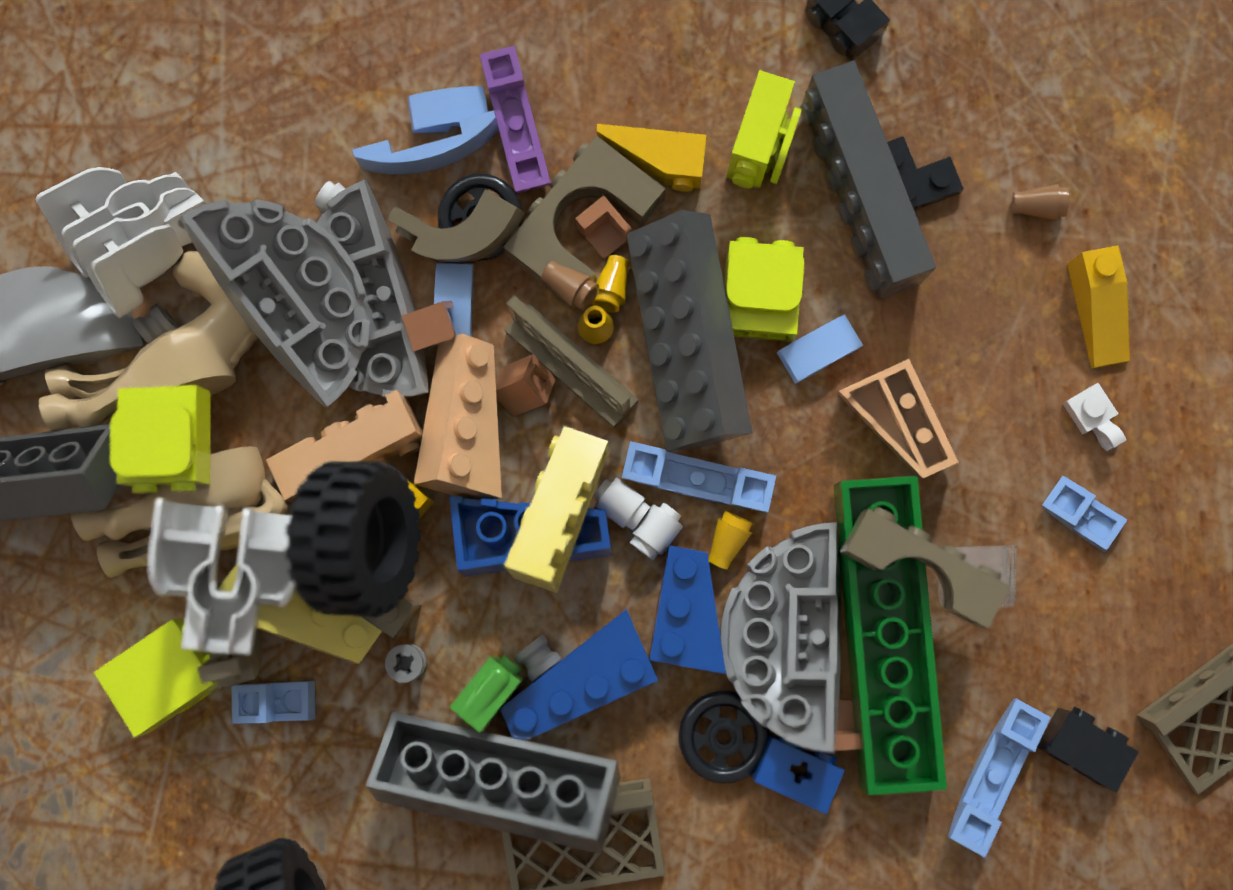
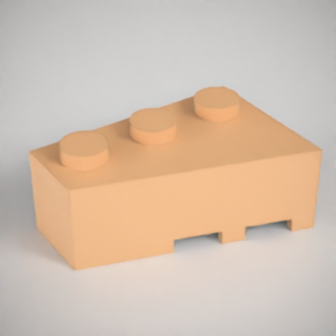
(902, 418)

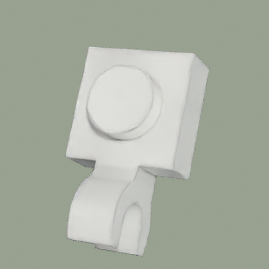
(1092, 412)

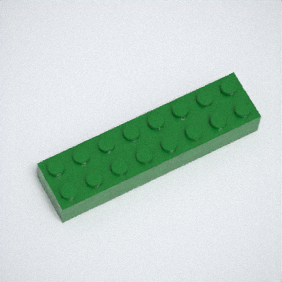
(890, 649)

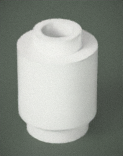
(621, 503)
(656, 530)

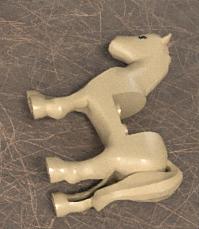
(194, 354)

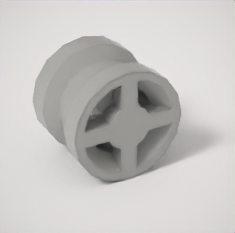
(154, 323)
(537, 657)
(412, 659)

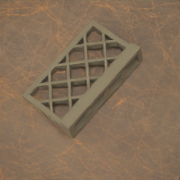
(569, 363)
(1186, 702)
(630, 797)

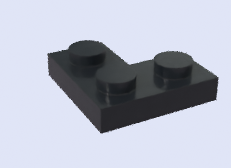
(927, 183)

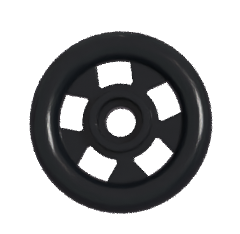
(475, 184)
(691, 740)

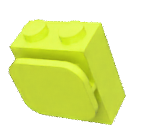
(764, 132)
(764, 288)
(161, 438)
(155, 679)

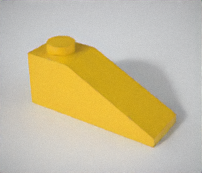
(666, 156)
(1102, 304)

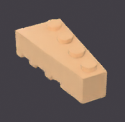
(461, 423)
(372, 437)

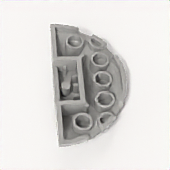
(363, 233)
(289, 288)
(57, 320)
(787, 637)

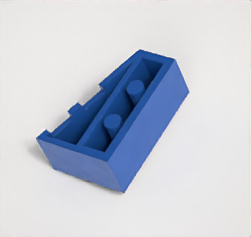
(686, 614)

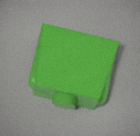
(488, 691)

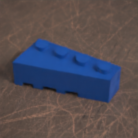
(488, 528)
(586, 679)

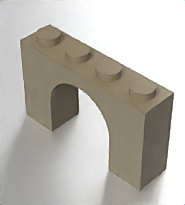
(594, 174)

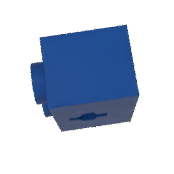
(812, 789)

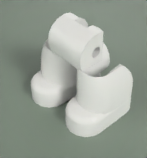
(119, 229)
(185, 564)

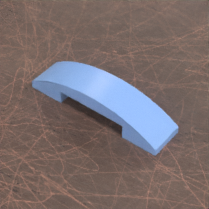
(430, 156)
(698, 478)
(994, 776)

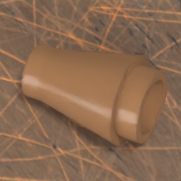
(1042, 202)
(573, 286)

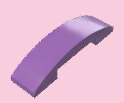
(515, 119)

